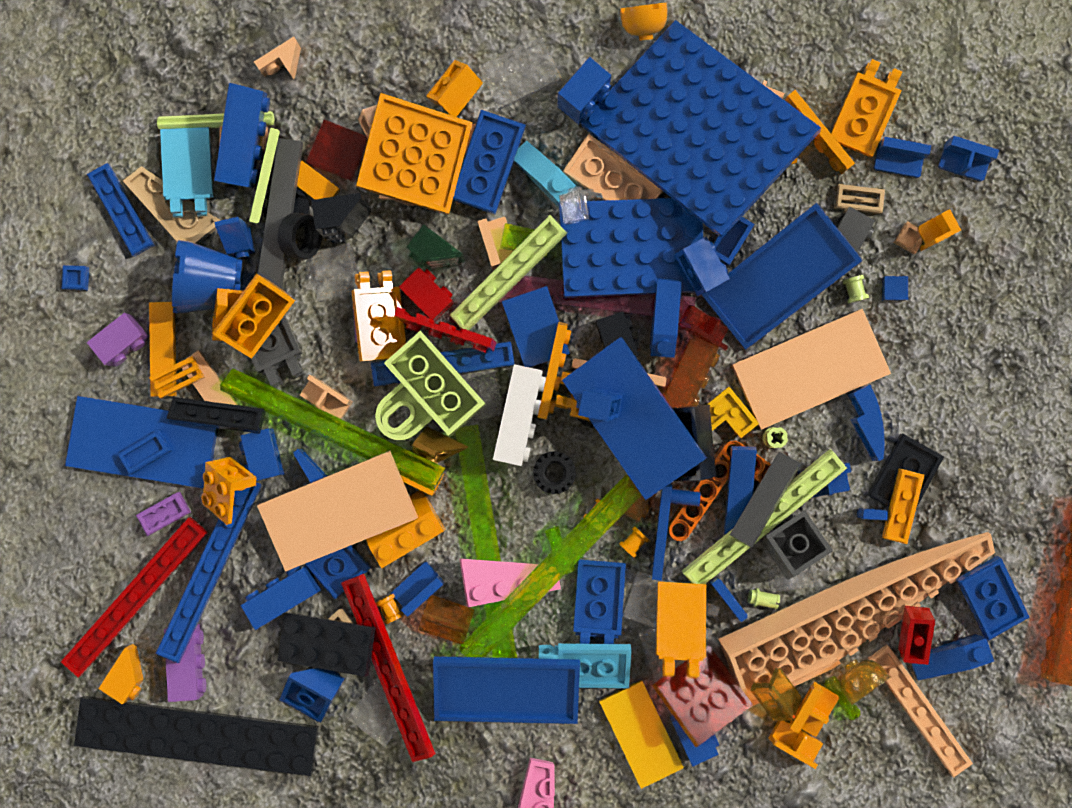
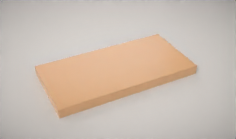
(811, 369)
(337, 511)

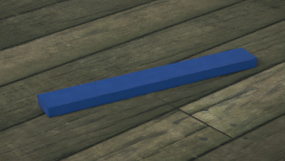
(205, 577)

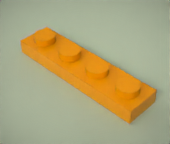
(824, 141)
(552, 380)

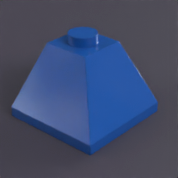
(312, 691)

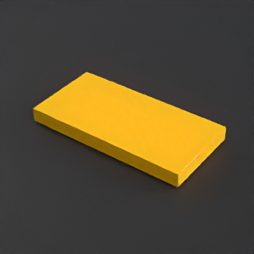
(641, 734)

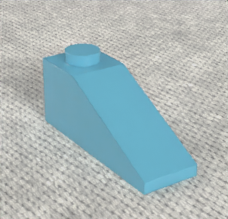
(543, 172)

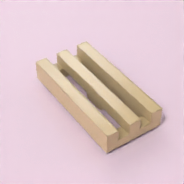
(861, 208)

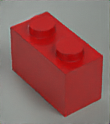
(427, 294)
(916, 635)

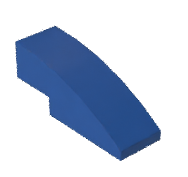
(868, 421)

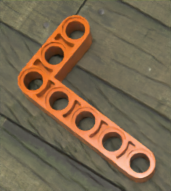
(716, 485)

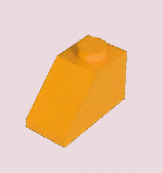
(124, 677)

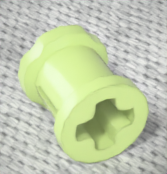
(855, 289)
(782, 437)

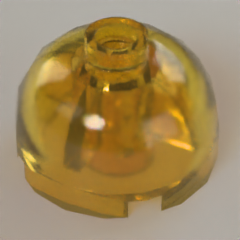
(862, 679)

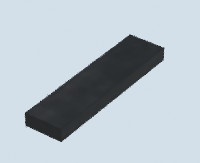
(216, 415)

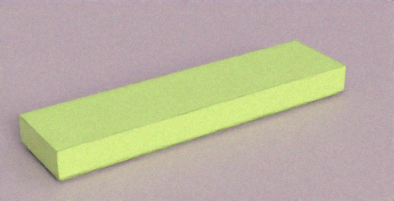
(264, 175)

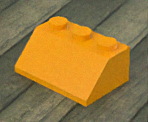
(253, 316)
(406, 537)

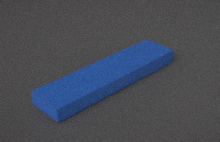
(120, 209)
(739, 483)

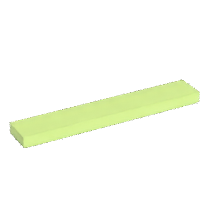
(508, 273)

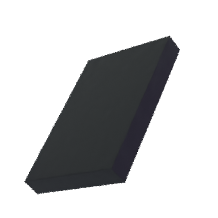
(905, 455)

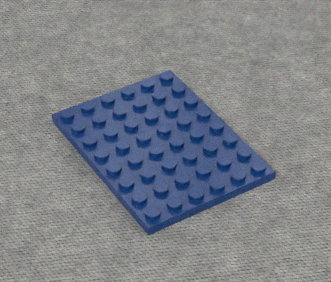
(700, 128)

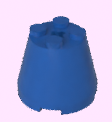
(199, 274)

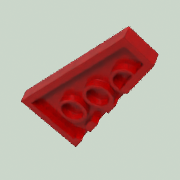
(480, 342)

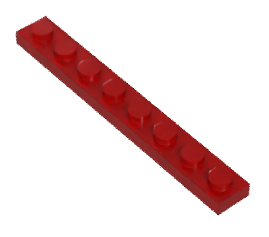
(134, 597)
(389, 670)

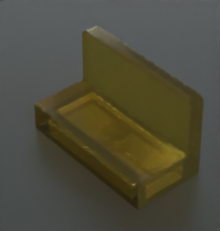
(778, 697)

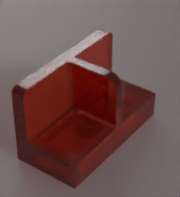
(704, 326)

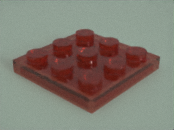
(704, 702)

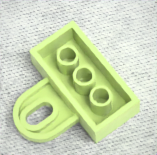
(428, 389)

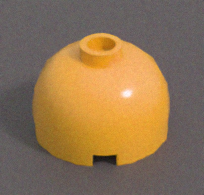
(644, 19)

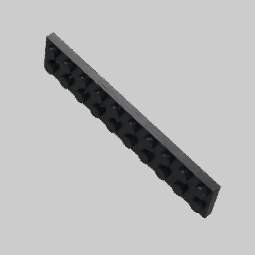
(196, 736)

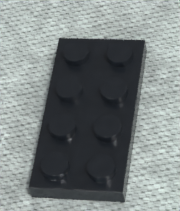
(326, 644)

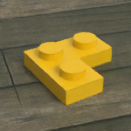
(729, 408)

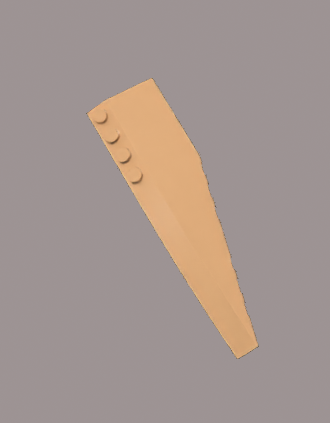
(834, 622)

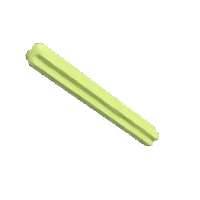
(199, 121)

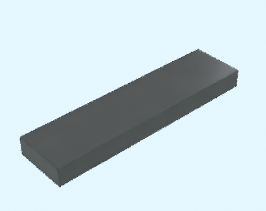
(765, 499)

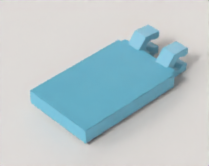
(186, 168)
(599, 663)

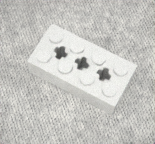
(518, 415)

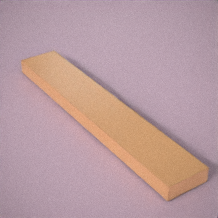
(922, 713)

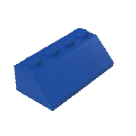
(241, 136)

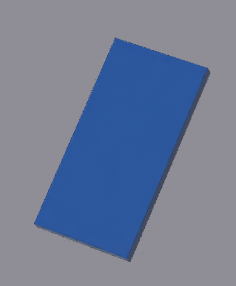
(782, 276)
(109, 427)
(648, 433)
(506, 690)

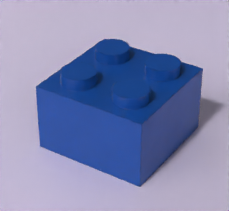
(584, 91)

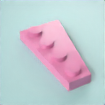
(493, 580)
(538, 785)

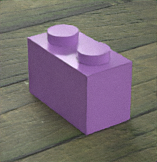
(118, 340)

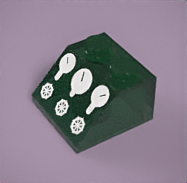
(432, 250)

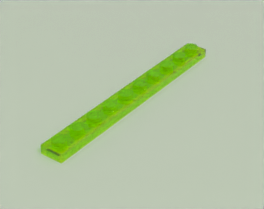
(329, 427)
(482, 517)
(551, 569)

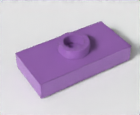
(163, 513)

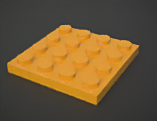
(413, 154)

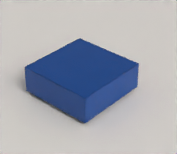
(75, 277)
(894, 288)
(875, 514)

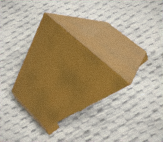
(436, 446)

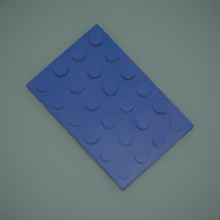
(626, 247)

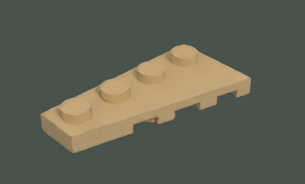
(149, 191)

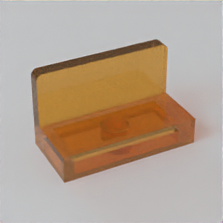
(446, 619)

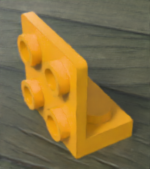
(221, 480)

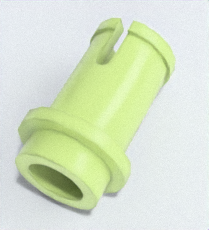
(764, 599)

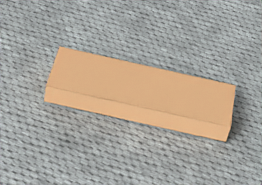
(210, 385)

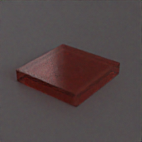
(337, 150)

